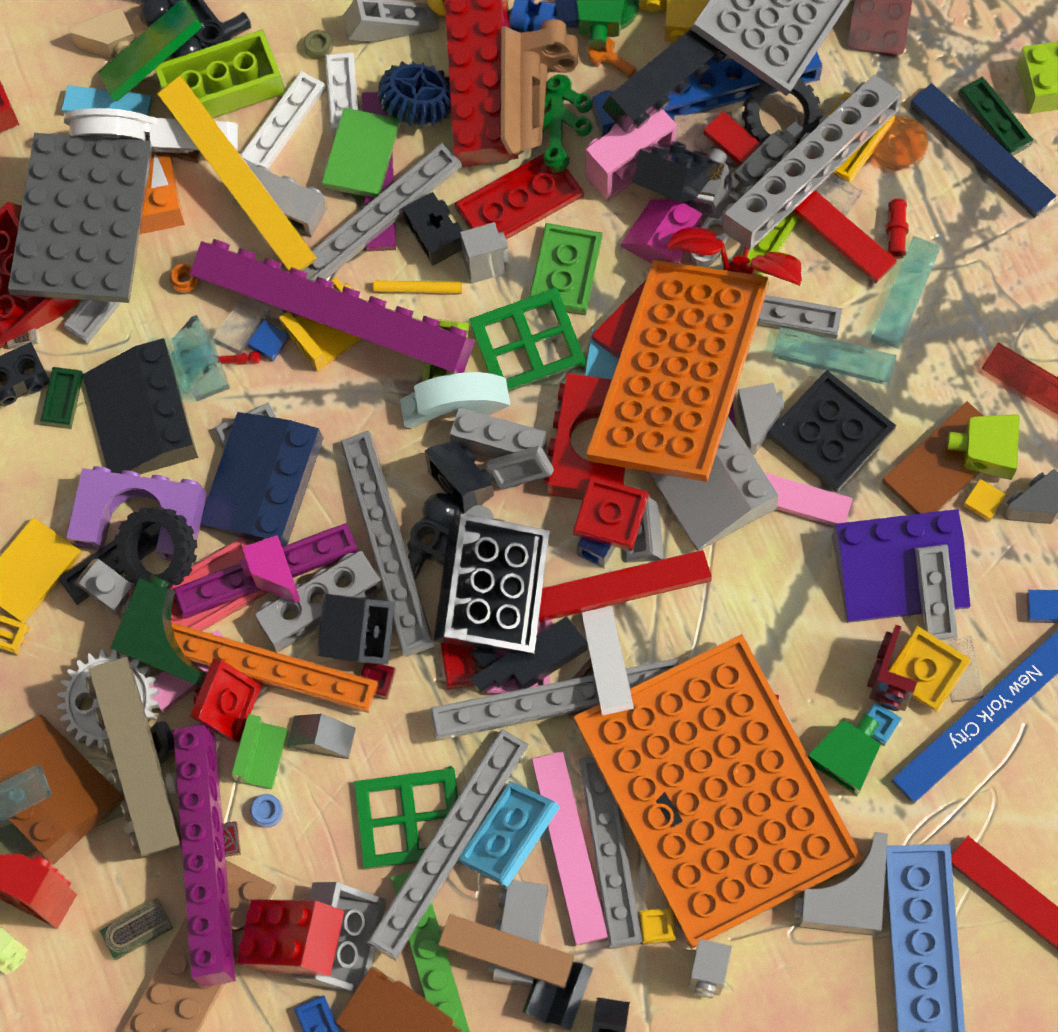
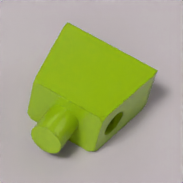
(989, 444)

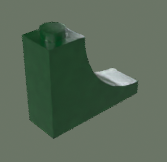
(148, 631)

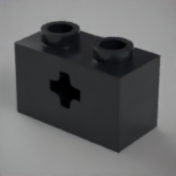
(433, 227)

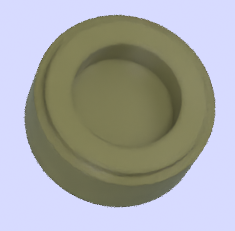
(318, 44)

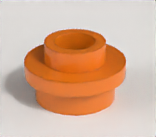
(179, 272)

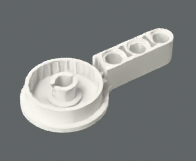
(164, 133)

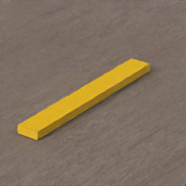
(237, 175)

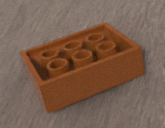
(77, 788)

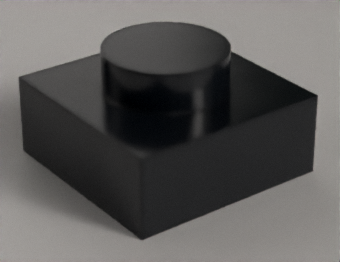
(163, 740)

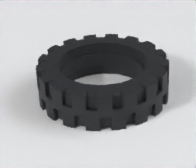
(801, 91)
(181, 537)

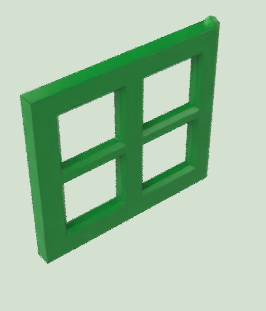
(527, 340)
(409, 818)

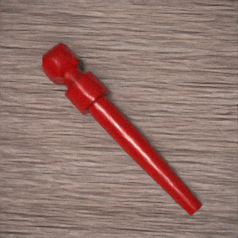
(252, 357)

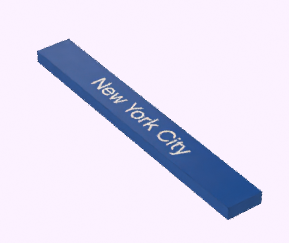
(979, 722)

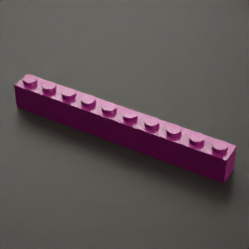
(333, 307)

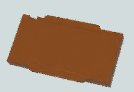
(391, 1007)

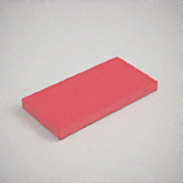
(216, 562)

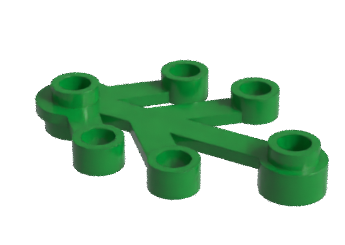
(557, 91)

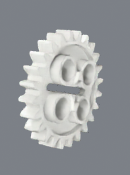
(85, 721)

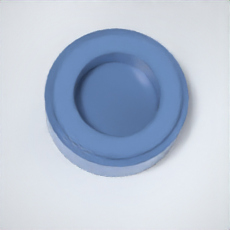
(266, 810)

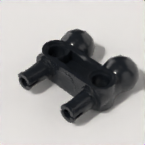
(211, 27)
(436, 519)

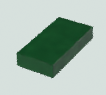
(61, 397)

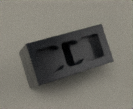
(12, 368)

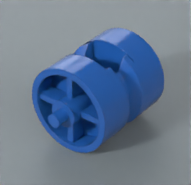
(528, 16)

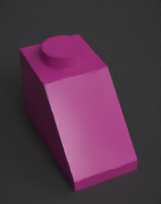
(269, 568)

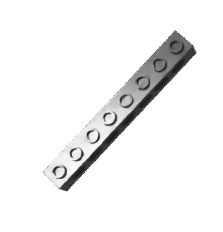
(811, 161)

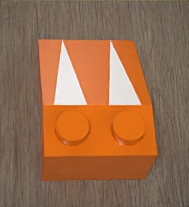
(162, 200)

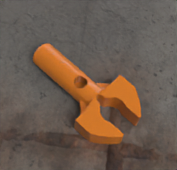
(609, 56)

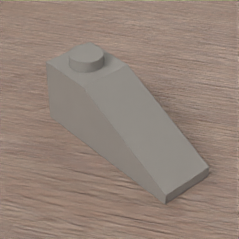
(387, 19)

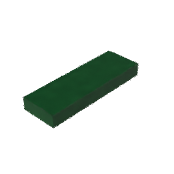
(995, 116)

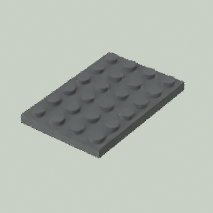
(81, 218)

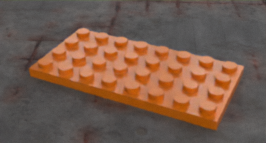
(678, 370)

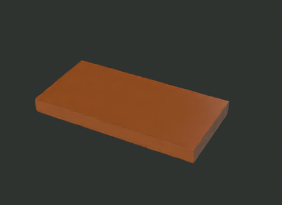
(931, 472)

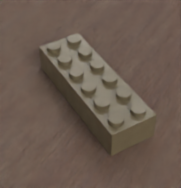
(135, 758)

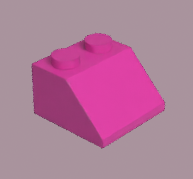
(655, 228)

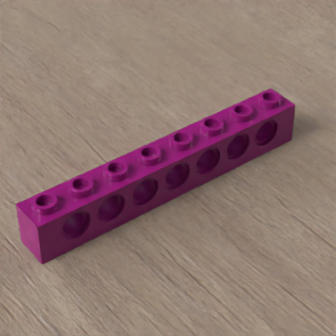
(204, 856)

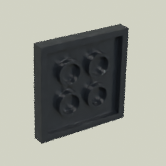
(831, 431)

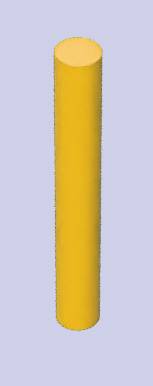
(417, 286)

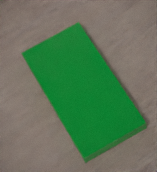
(150, 49)

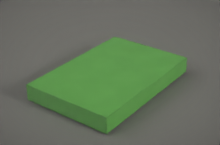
(361, 153)
(568, 262)

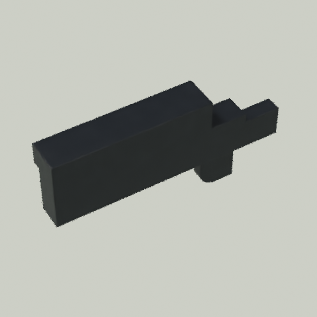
(552, 651)

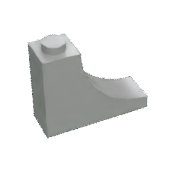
(852, 904)

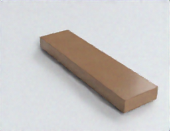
(506, 951)

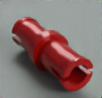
(897, 228)

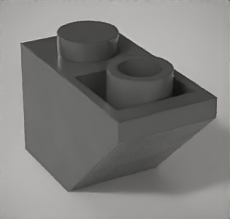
(1038, 503)

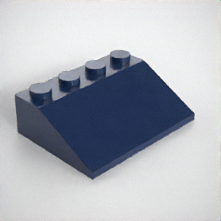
(262, 477)

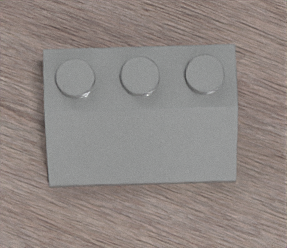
(360, 919)

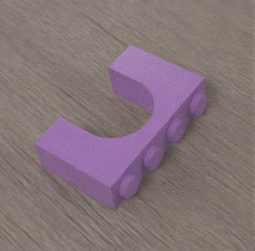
(103, 492)

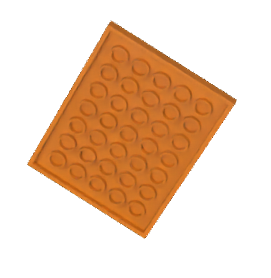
(738, 778)

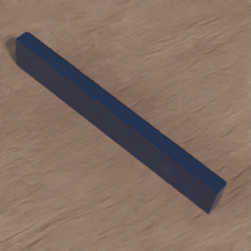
(983, 150)

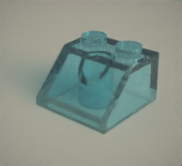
(198, 360)

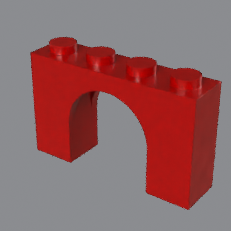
(581, 400)

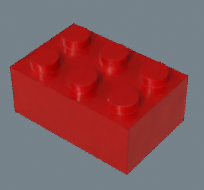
(290, 937)

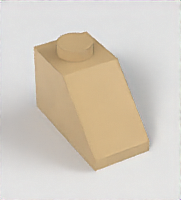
(103, 34)

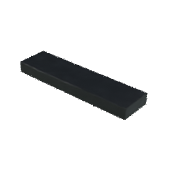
(146, 544)

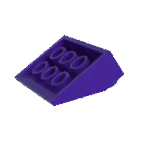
(880, 563)

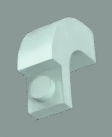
(446, 393)

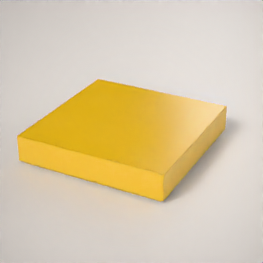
(931, 664)

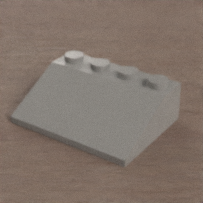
(729, 500)

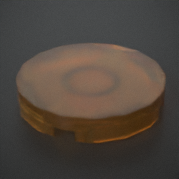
(902, 144)

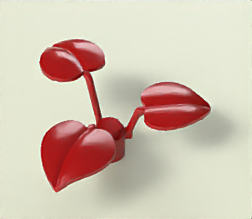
(704, 242)

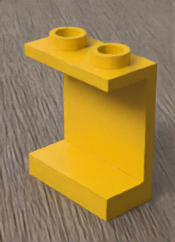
(316, 340)

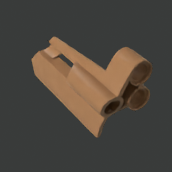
(524, 78)

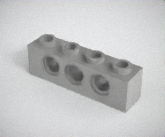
(286, 632)

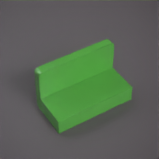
(259, 753)

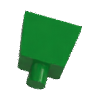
(600, 19)
(847, 753)

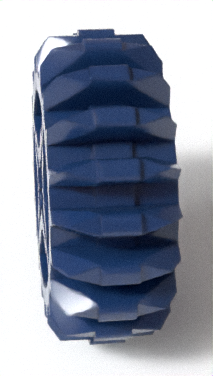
(415, 94)

